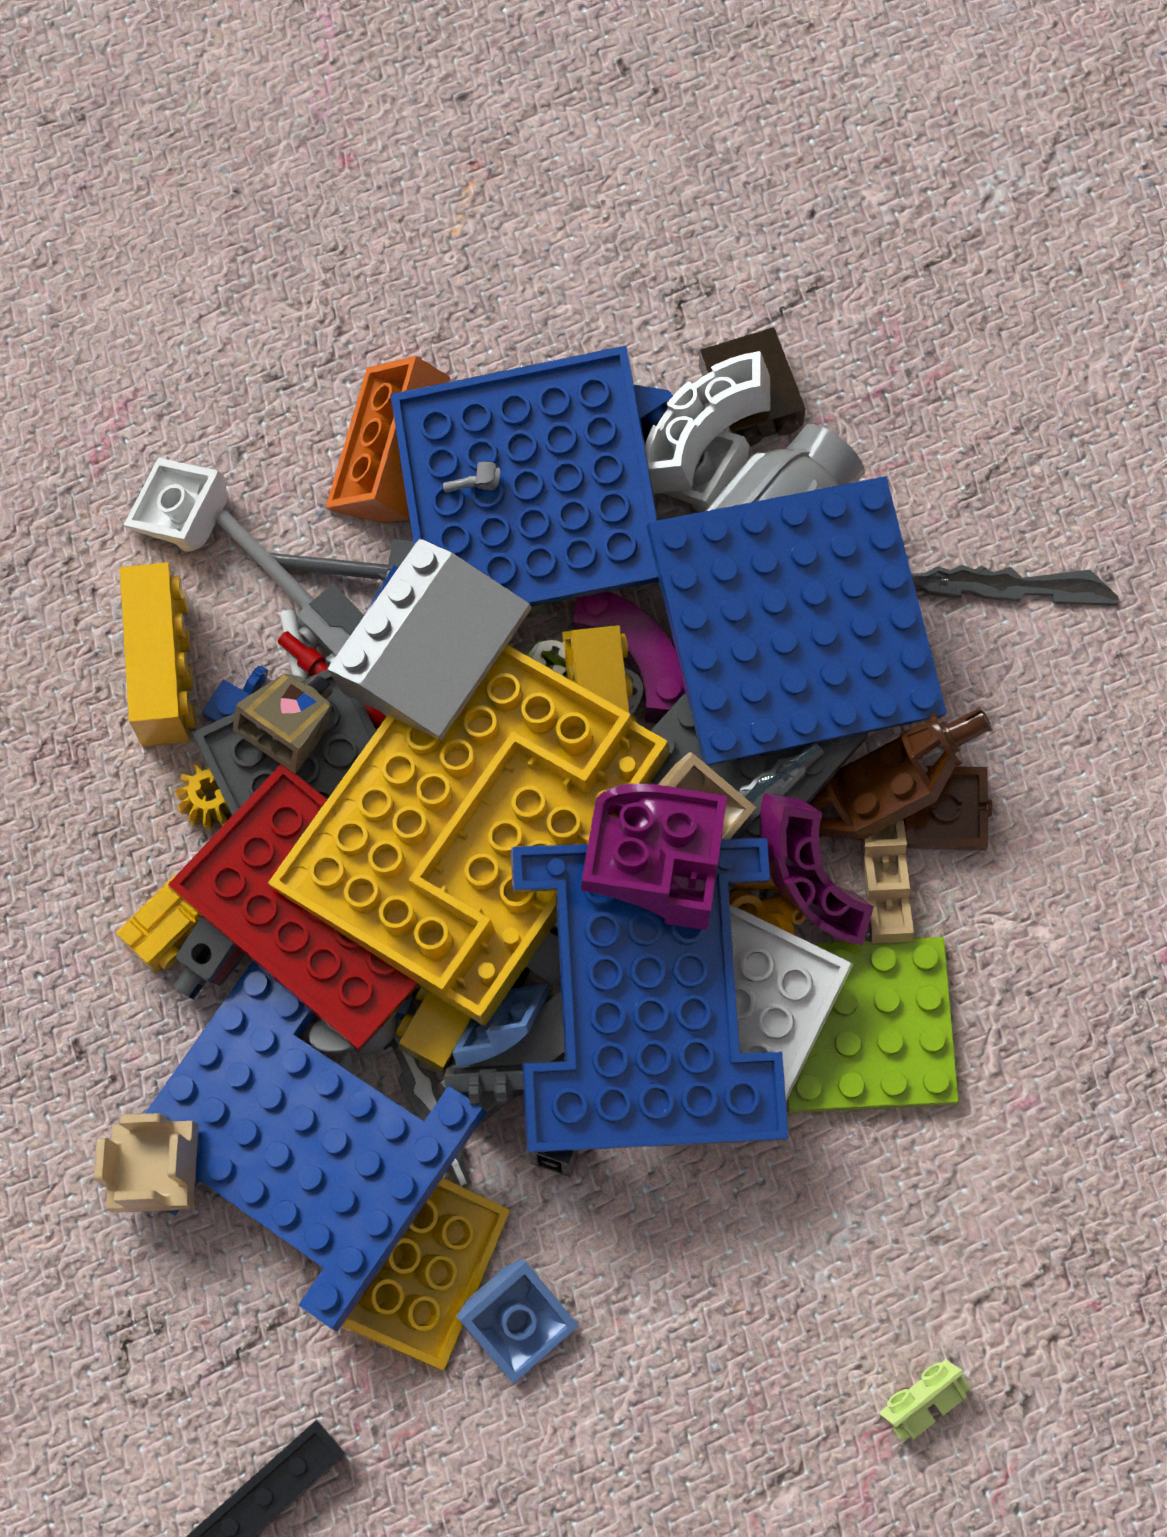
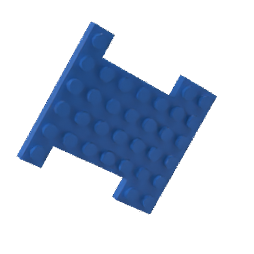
(646, 1020)
(308, 1140)

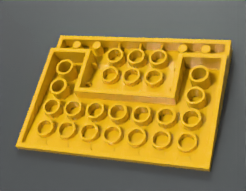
(424, 828)

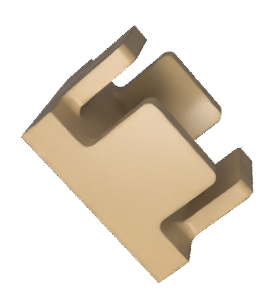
(148, 1164)

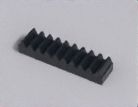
(274, 1486)

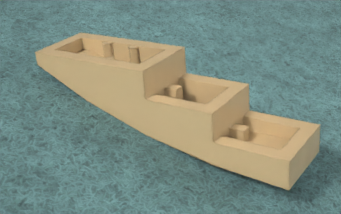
(888, 885)

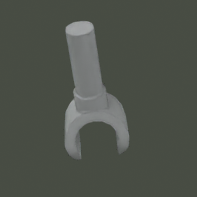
(486, 478)

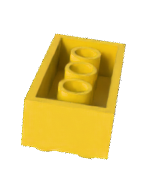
(156, 654)

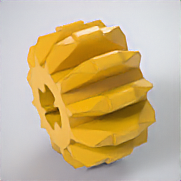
(195, 799)

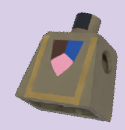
(285, 718)

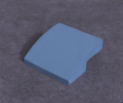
(504, 1029)

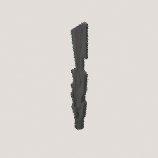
(1008, 585)

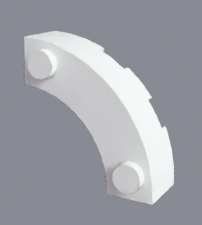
(702, 412)

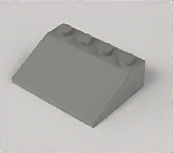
(428, 640)

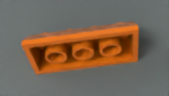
(370, 467)

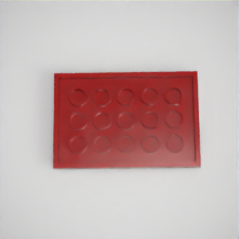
(305, 955)

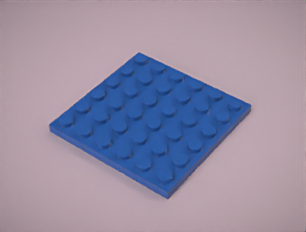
(569, 481)
(795, 620)

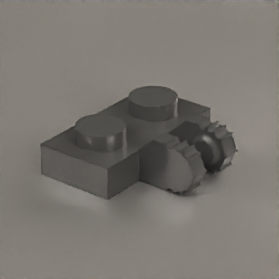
(471, 1081)

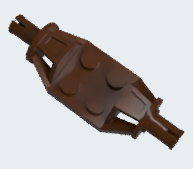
(894, 778)

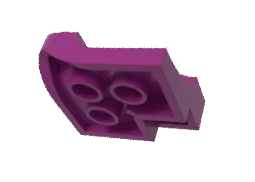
(657, 851)

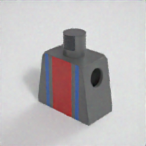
(193, 954)

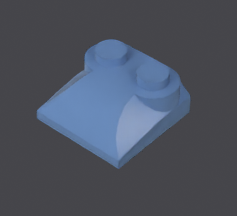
(516, 1319)

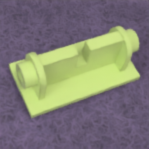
(939, 1386)

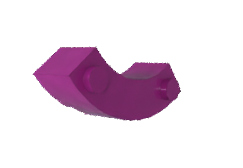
(649, 648)
(798, 873)

